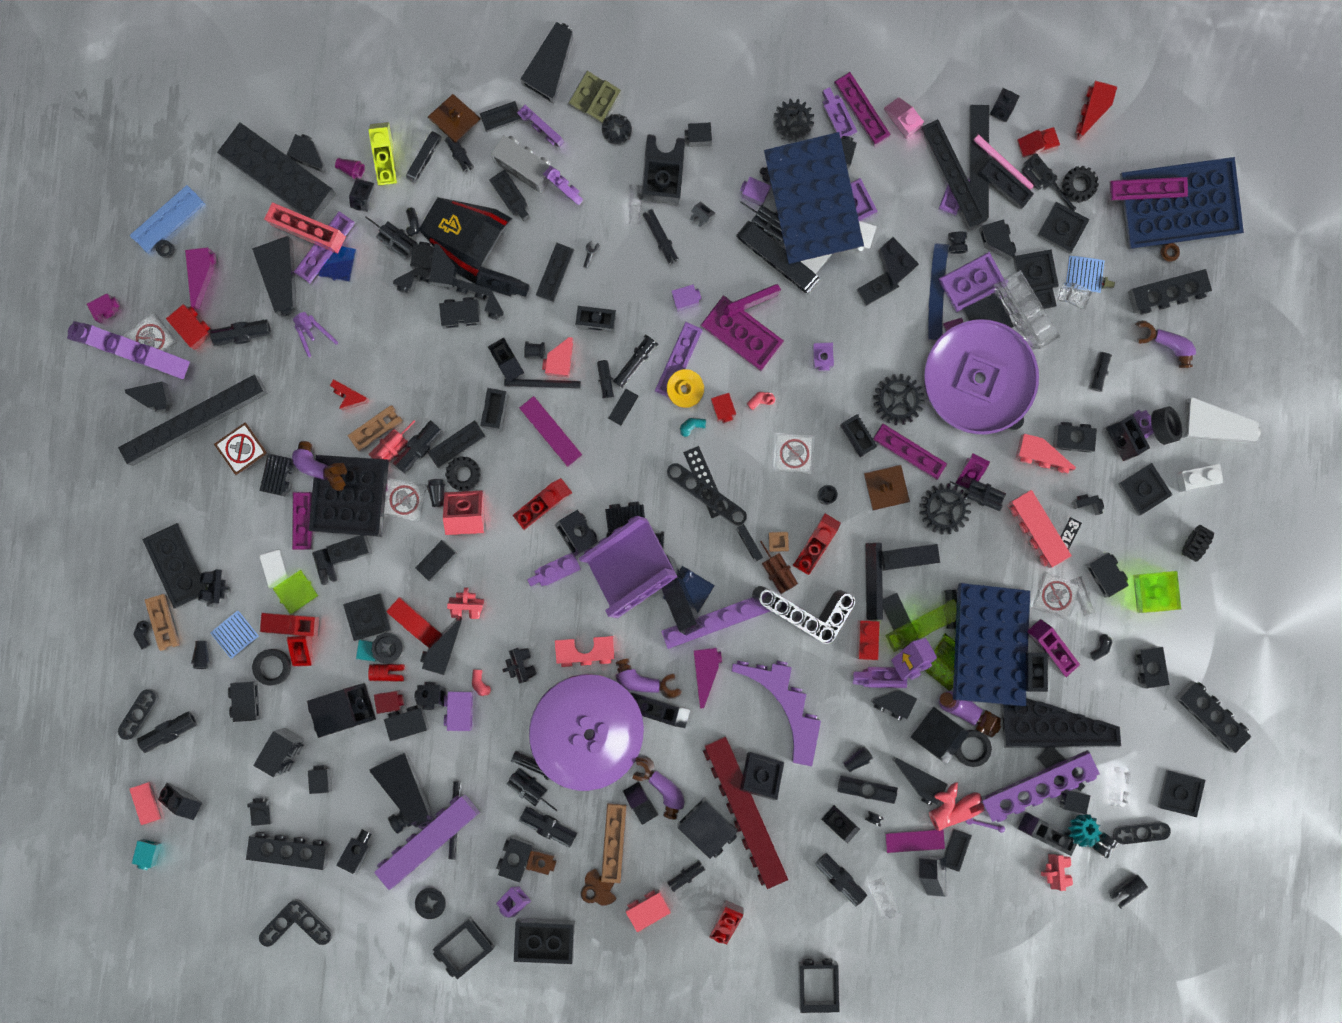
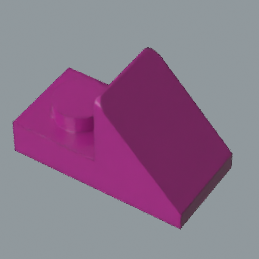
(972, 469)

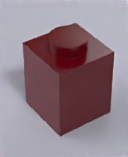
(389, 701)

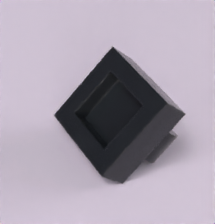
(703, 212)

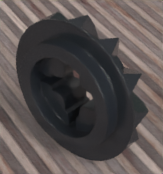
(612, 136)
(395, 648)
(425, 911)

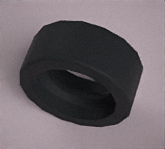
(1166, 425)
(257, 670)
(986, 753)

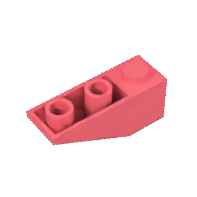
(1040, 451)

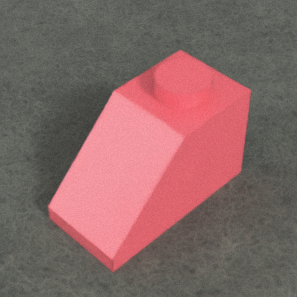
(559, 359)

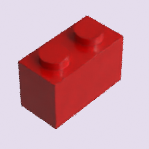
(189, 326)
(868, 640)

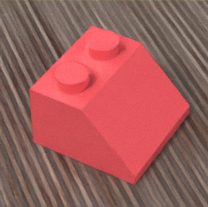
(463, 512)

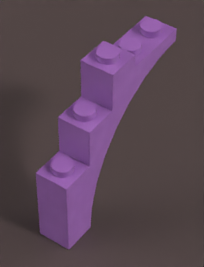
(128, 349)
(804, 729)

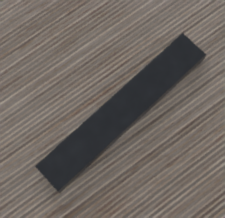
(977, 156)
(953, 174)

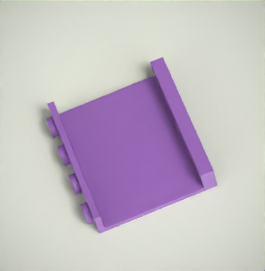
(629, 565)

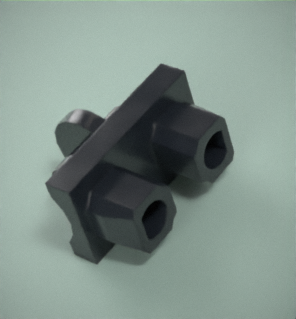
(216, 588)
(517, 656)

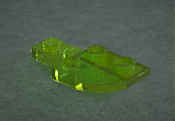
(922, 625)

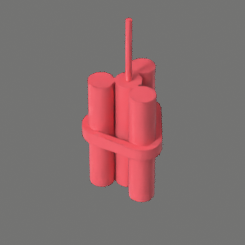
(390, 445)

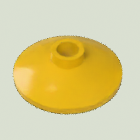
(694, 387)

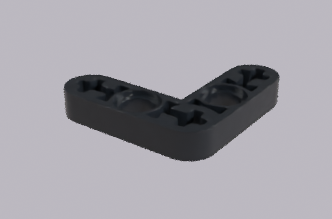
(292, 918)

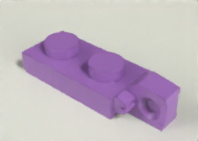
(838, 114)
(539, 125)
(561, 183)
(555, 570)
(879, 678)

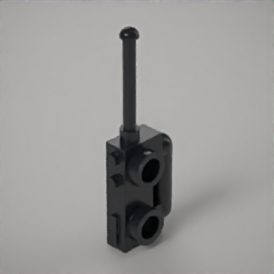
(1045, 174)

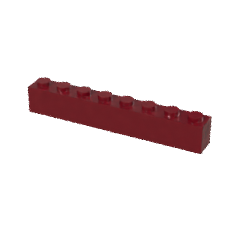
(746, 812)

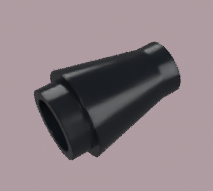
(436, 491)
(200, 656)
(858, 759)

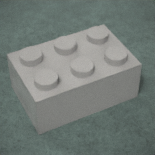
(521, 162)

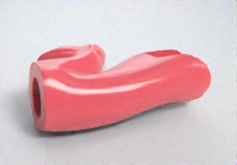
(951, 813)

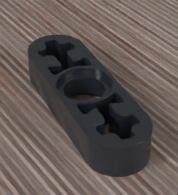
(423, 157)
(140, 699)
(1156, 836)

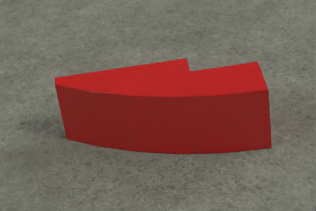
(413, 621)

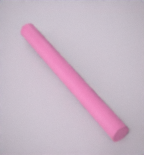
(1002, 161)

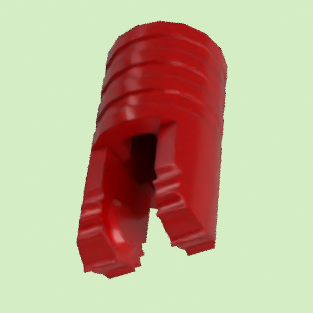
(381, 672)

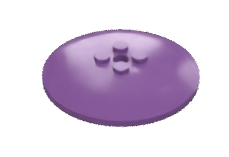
(1008, 372)
(560, 726)

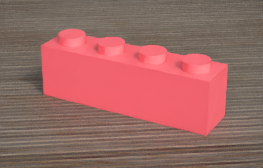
(305, 228)
(1039, 529)

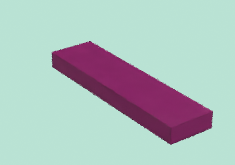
(862, 108)
(1148, 188)
(550, 431)
(909, 451)

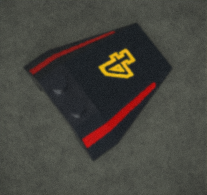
(464, 233)

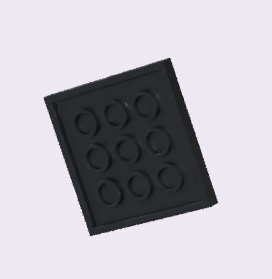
(358, 506)

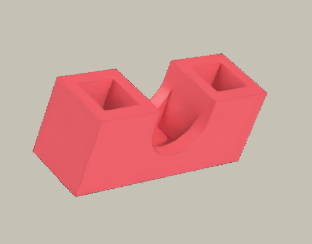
(567, 652)

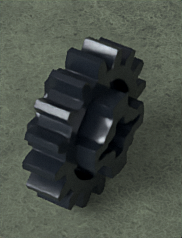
(790, 114)

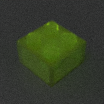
(1157, 592)

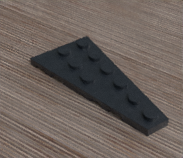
(1054, 727)

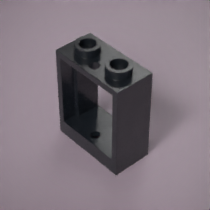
(477, 934)
(819, 1006)

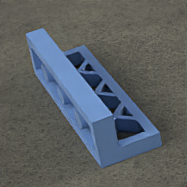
(167, 219)

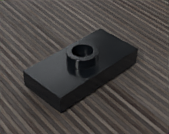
(876, 289)

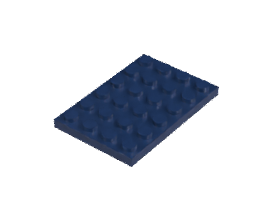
(814, 197)
(1207, 212)
(991, 644)

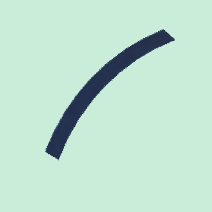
(936, 296)

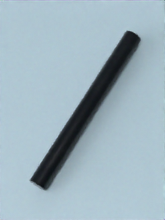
(543, 383)
(453, 840)

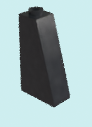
(548, 64)
(277, 270)
(403, 787)

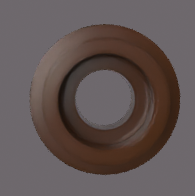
(1174, 248)

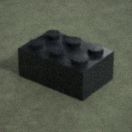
(279, 752)
(544, 941)

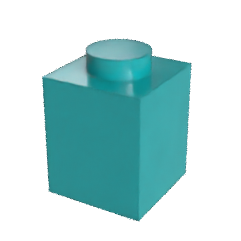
(146, 854)

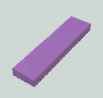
(317, 255)
(680, 355)

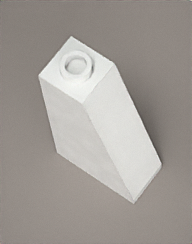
(1214, 423)

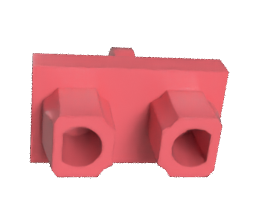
(465, 601)
(1056, 873)

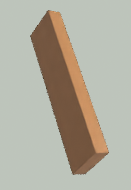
(613, 843)

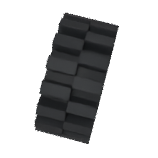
(1084, 173)
(451, 473)
(1198, 543)

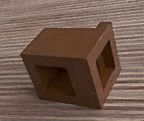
(535, 856)

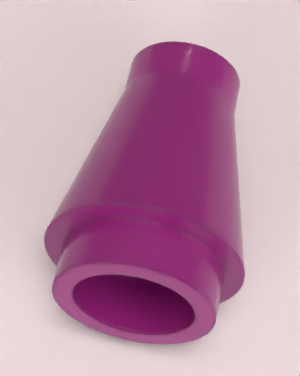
(350, 167)

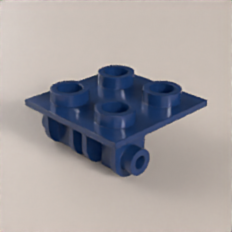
(697, 587)

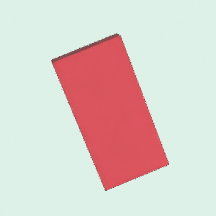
(145, 803)

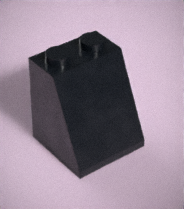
(341, 710)
(707, 828)

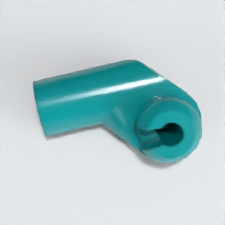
(690, 424)

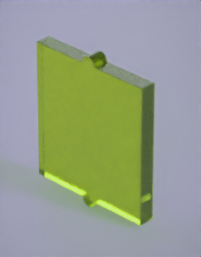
(295, 592)

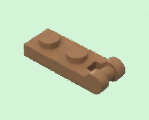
(374, 428)
(161, 621)

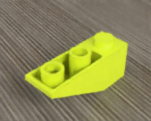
(383, 153)

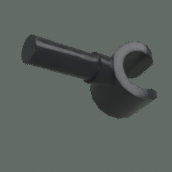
(590, 251)

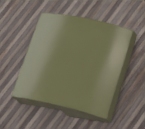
(594, 97)

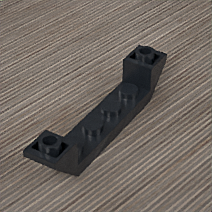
(408, 282)

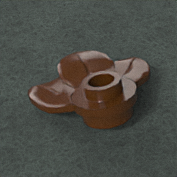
(601, 889)

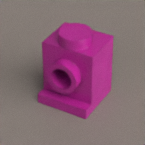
(103, 307)

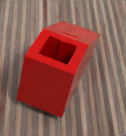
(1099, 100)
(542, 503)
(817, 544)
(289, 624)

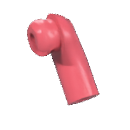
(761, 398)
(478, 685)

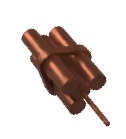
(779, 572)

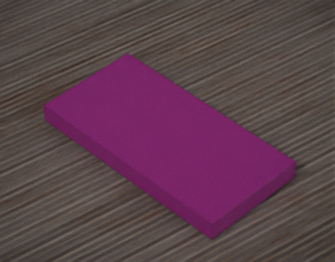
(742, 334)

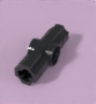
(240, 332)
(417, 447)
(166, 732)
(879, 791)
(548, 826)
(841, 879)

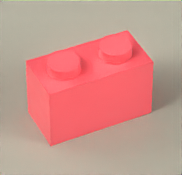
(647, 910)

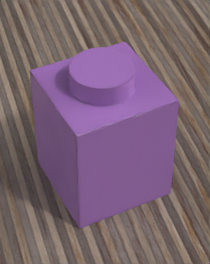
(755, 191)
(686, 297)

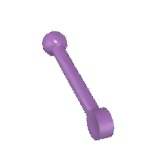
(1001, 828)

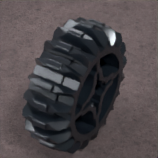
(892, 393)
(940, 500)

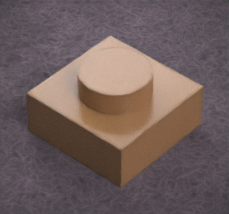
(778, 541)

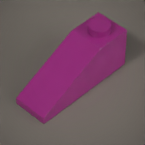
(200, 270)
(1051, 643)
(706, 669)

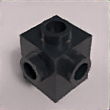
(430, 695)

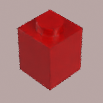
(723, 408)

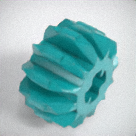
(1084, 830)

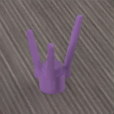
(303, 324)

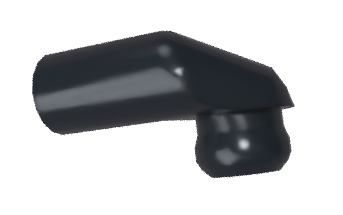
(413, 221)
(140, 634)
(1105, 646)

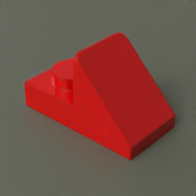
(1038, 142)
(352, 398)

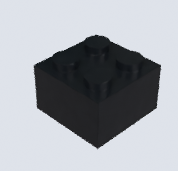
(939, 735)

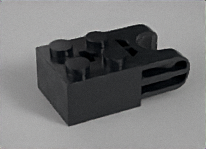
(662, 166)

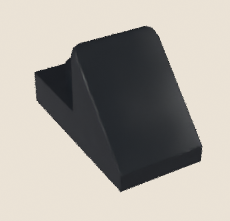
(640, 803)
(840, 824)

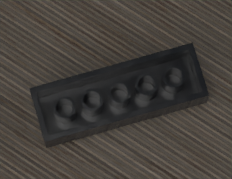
(276, 172)

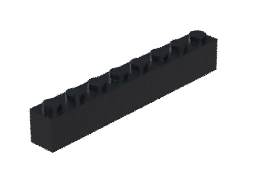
(193, 420)

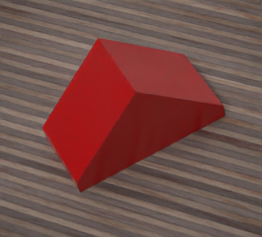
(300, 650)

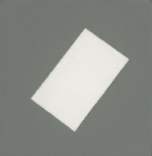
(273, 568)

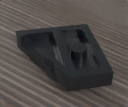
(896, 261)

